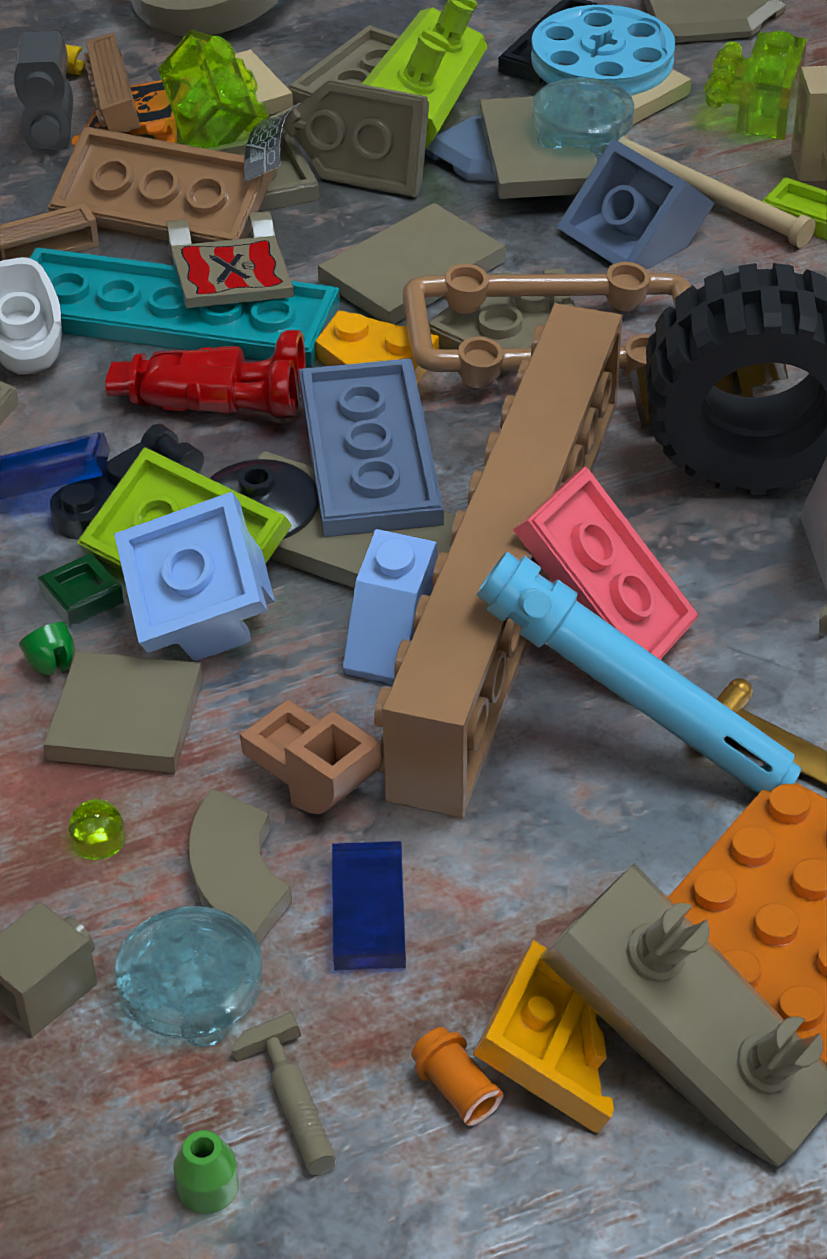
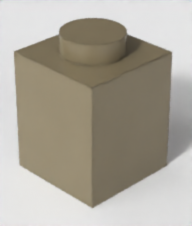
(43, 967)

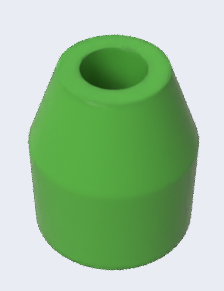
(206, 1173)

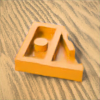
(360, 339)
(548, 1041)

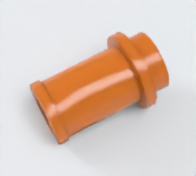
(443, 1060)

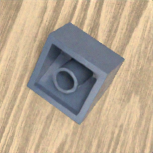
(634, 209)

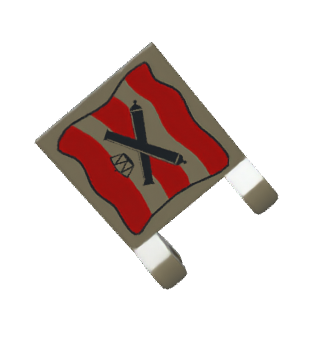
(229, 268)

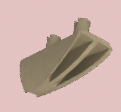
(694, 1016)

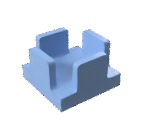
(194, 578)

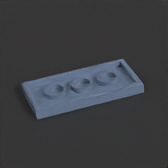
(369, 448)

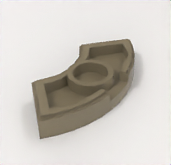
(230, 866)

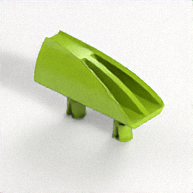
(433, 59)

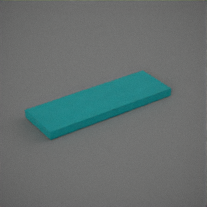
(146, 306)

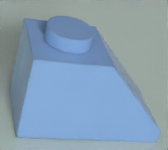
(385, 602)

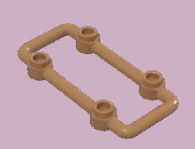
(468, 285)

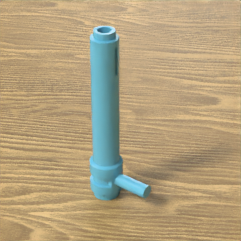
(555, 618)

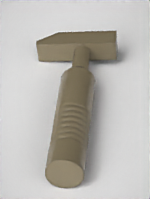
(290, 1089)

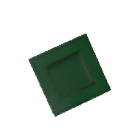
(80, 590)

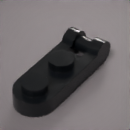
(79, 502)

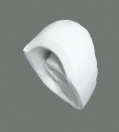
(28, 317)

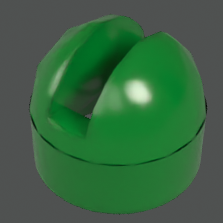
(49, 647)

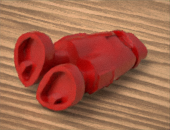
(214, 379)

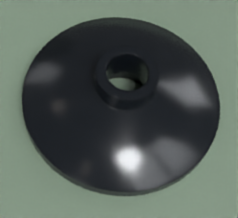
(275, 486)

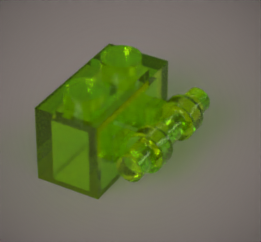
(760, 85)
(210, 91)

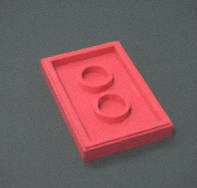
(599, 555)

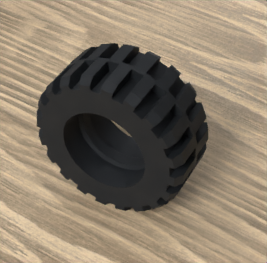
(730, 326)

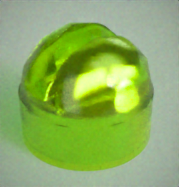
(96, 829)

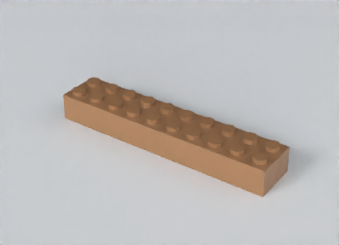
(461, 657)

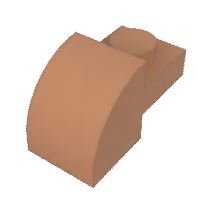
(313, 756)

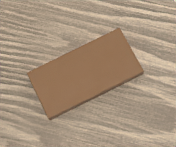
(143, 182)

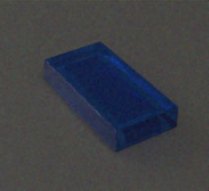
(53, 465)
(368, 906)

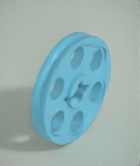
(605, 48)

